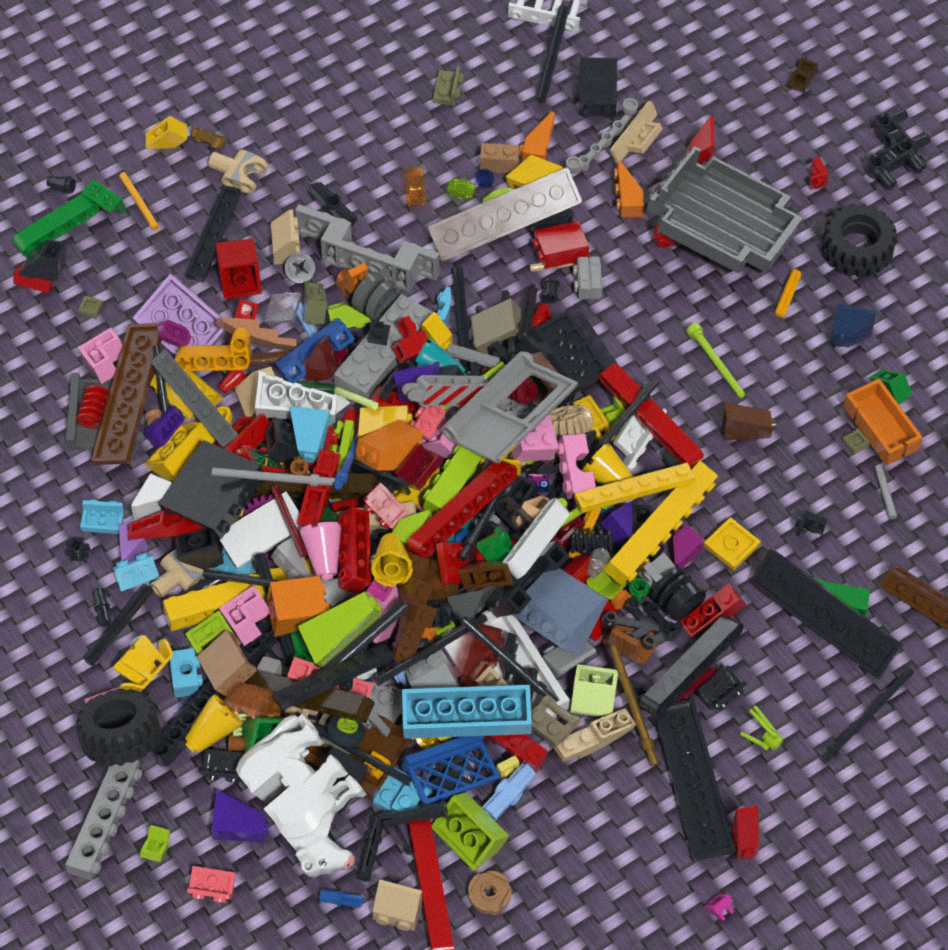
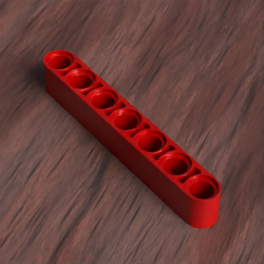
(651, 416)
(461, 508)
(431, 885)

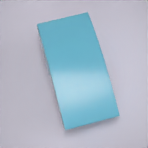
(444, 301)

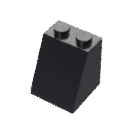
(597, 86)

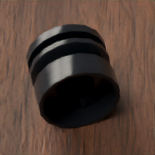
(678, 593)

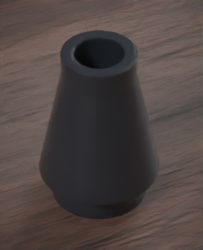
(64, 184)

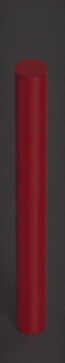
(289, 521)

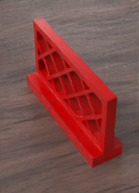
(248, 434)

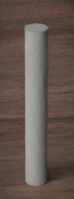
(885, 491)

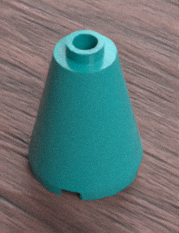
(433, 352)

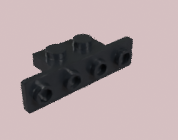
(386, 478)

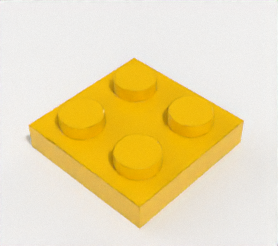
(732, 543)

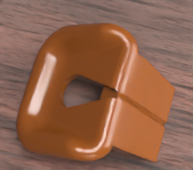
(627, 645)

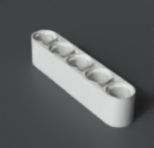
(536, 538)

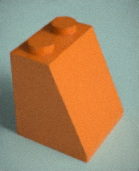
(388, 445)
(295, 603)

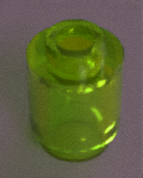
(461, 188)

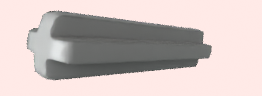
(472, 355)

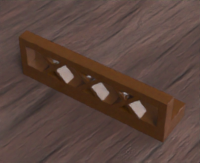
(917, 594)

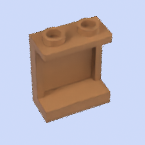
(226, 663)

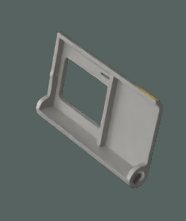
(496, 433)

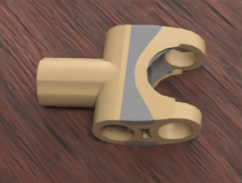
(237, 169)
(176, 575)

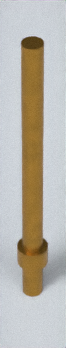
(647, 743)

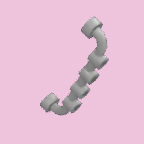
(583, 162)

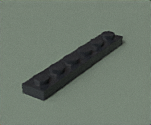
(213, 233)
(332, 676)

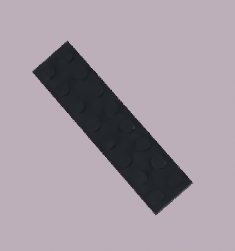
(826, 613)
(694, 782)

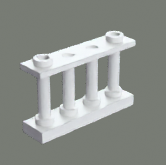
(545, 17)

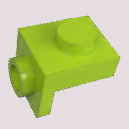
(156, 844)

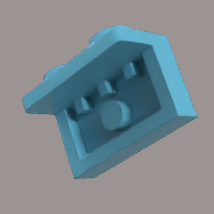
(102, 516)

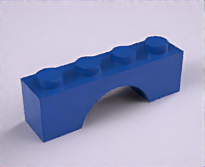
(293, 365)

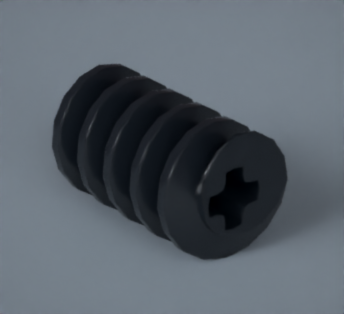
(592, 541)

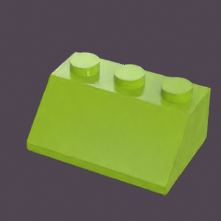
(470, 831)

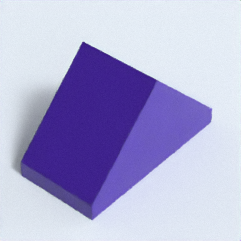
(620, 524)

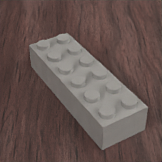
(372, 363)

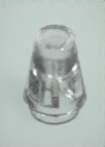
(598, 561)

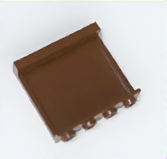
(390, 747)

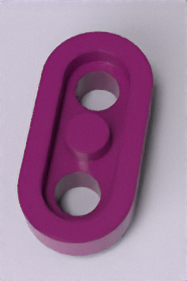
(174, 333)

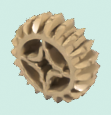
(571, 420)

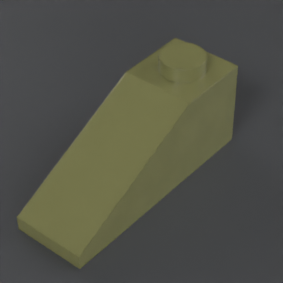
(314, 303)

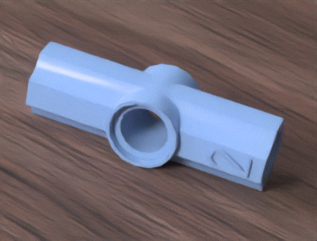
(509, 791)

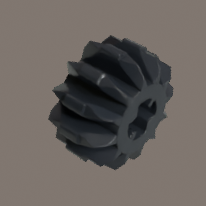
(444, 613)

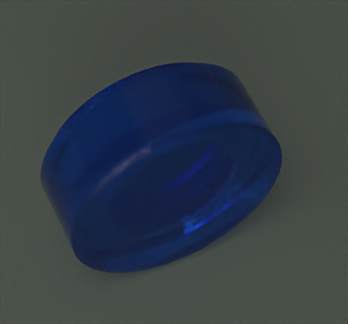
(484, 178)

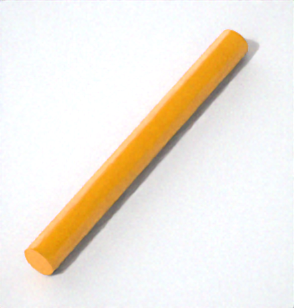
(138, 200)

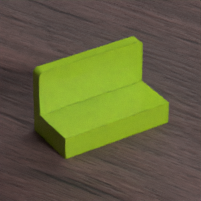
(605, 585)

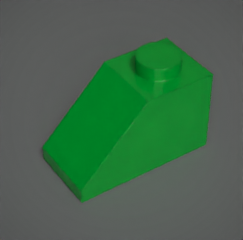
(895, 383)

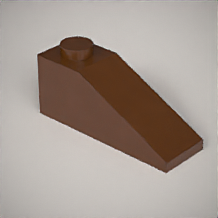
(485, 574)

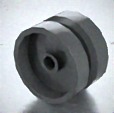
(375, 296)

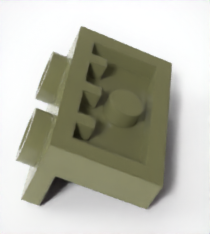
(447, 87)

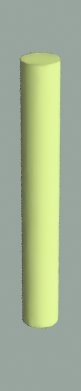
(356, 398)

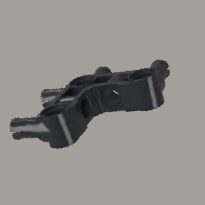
(900, 148)

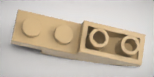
(596, 736)

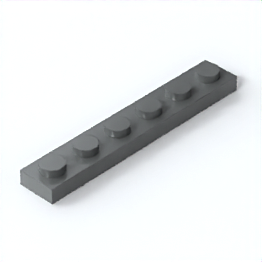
(194, 398)

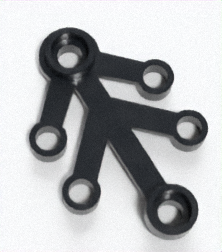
(644, 625)

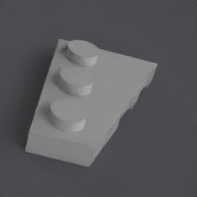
(387, 701)

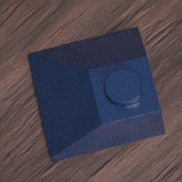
(852, 325)

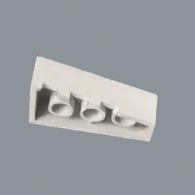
(277, 396)

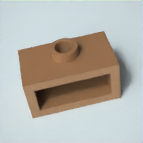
(499, 157)

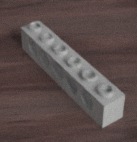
(89, 866)

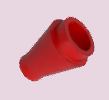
(231, 380)

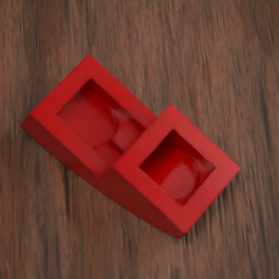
(541, 315)

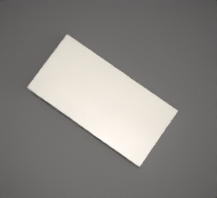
(259, 531)

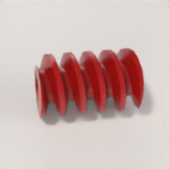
(92, 406)

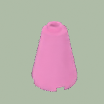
(323, 547)

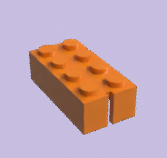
(882, 422)

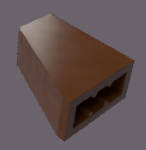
(746, 422)

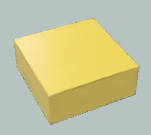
(507, 767)

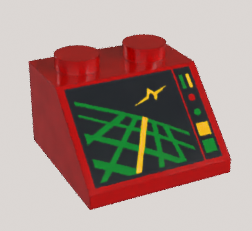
(261, 457)

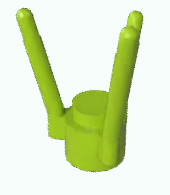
(771, 738)

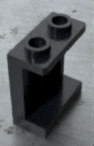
(354, 768)

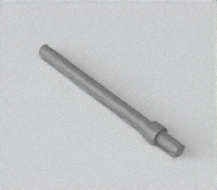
(313, 480)

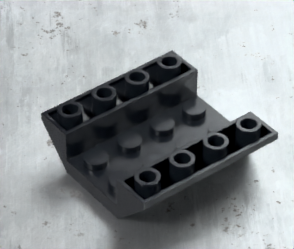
(571, 349)

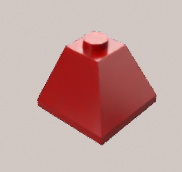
(705, 141)

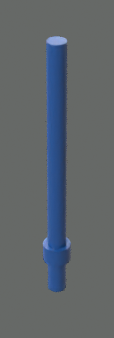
(342, 475)

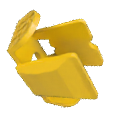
(139, 663)

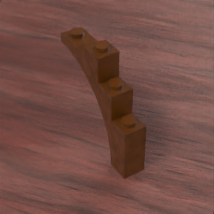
(419, 615)

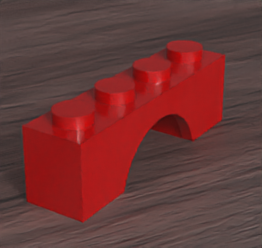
(523, 748)

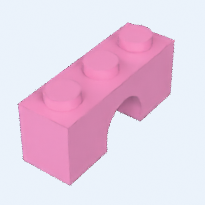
(572, 449)

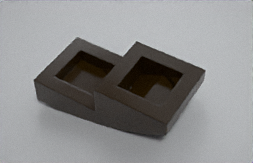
(803, 75)

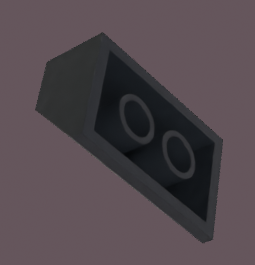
(199, 549)

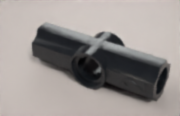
(327, 199)

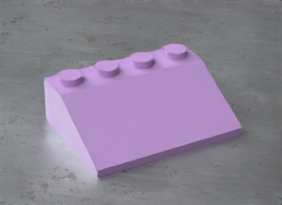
(181, 305)

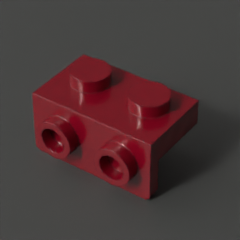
(418, 467)

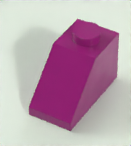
(685, 546)

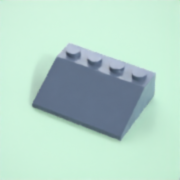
(562, 609)

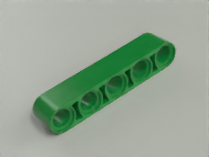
(55, 224)

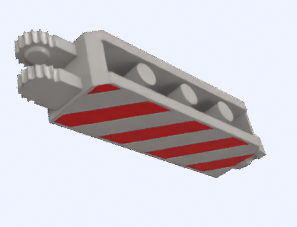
(444, 390)

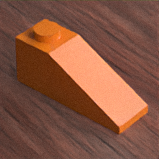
(539, 139)

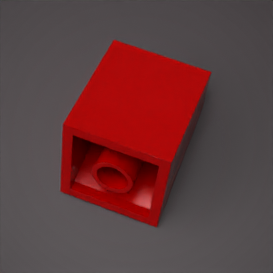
(238, 268)

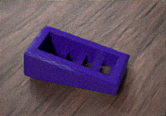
(154, 433)

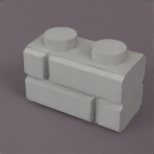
(588, 278)

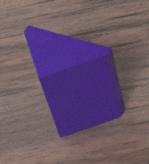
(411, 375)

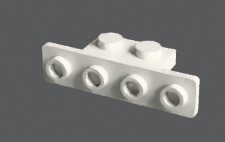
(633, 440)

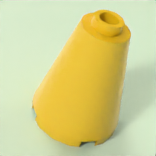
(607, 466)
(391, 562)
(212, 725)

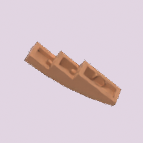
(258, 335)

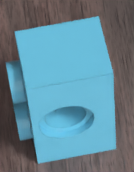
(184, 684)

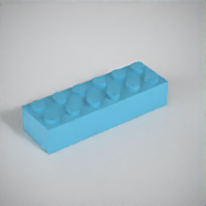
(466, 711)

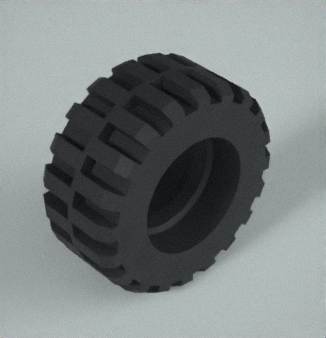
(864, 221)
(99, 729)

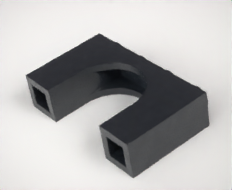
(512, 598)

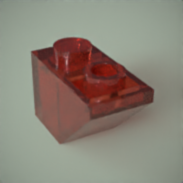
(320, 362)

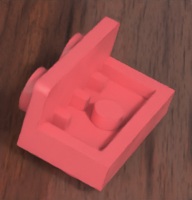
(428, 420)
(211, 883)

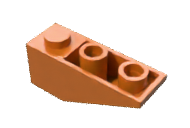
(630, 193)

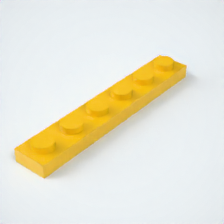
(634, 487)

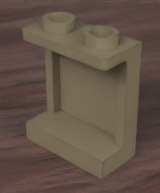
(495, 324)

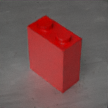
(560, 244)

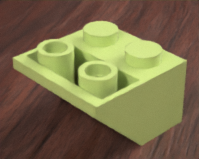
(594, 691)

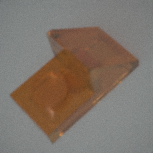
(415, 185)

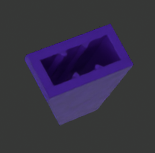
(237, 821)

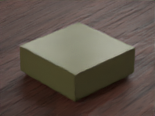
(90, 307)
(856, 441)

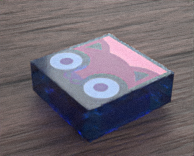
(541, 480)

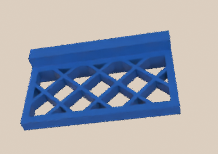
(440, 754)

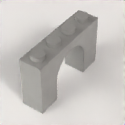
(289, 560)

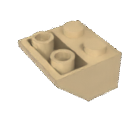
(285, 237)

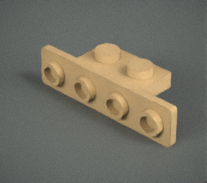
(638, 134)

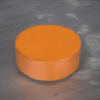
(620, 599)

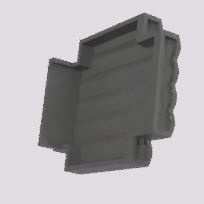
(723, 213)

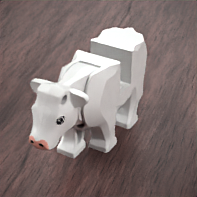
(310, 800)

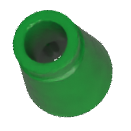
(639, 589)

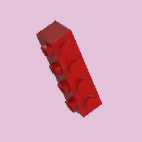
(354, 550)

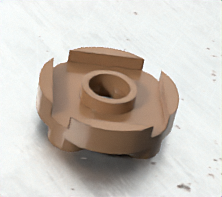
(492, 904)

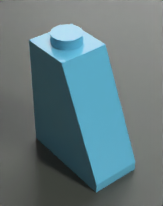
(310, 431)

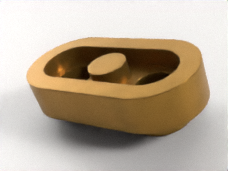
(214, 139)

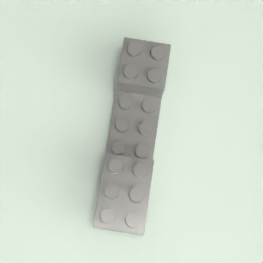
(343, 253)

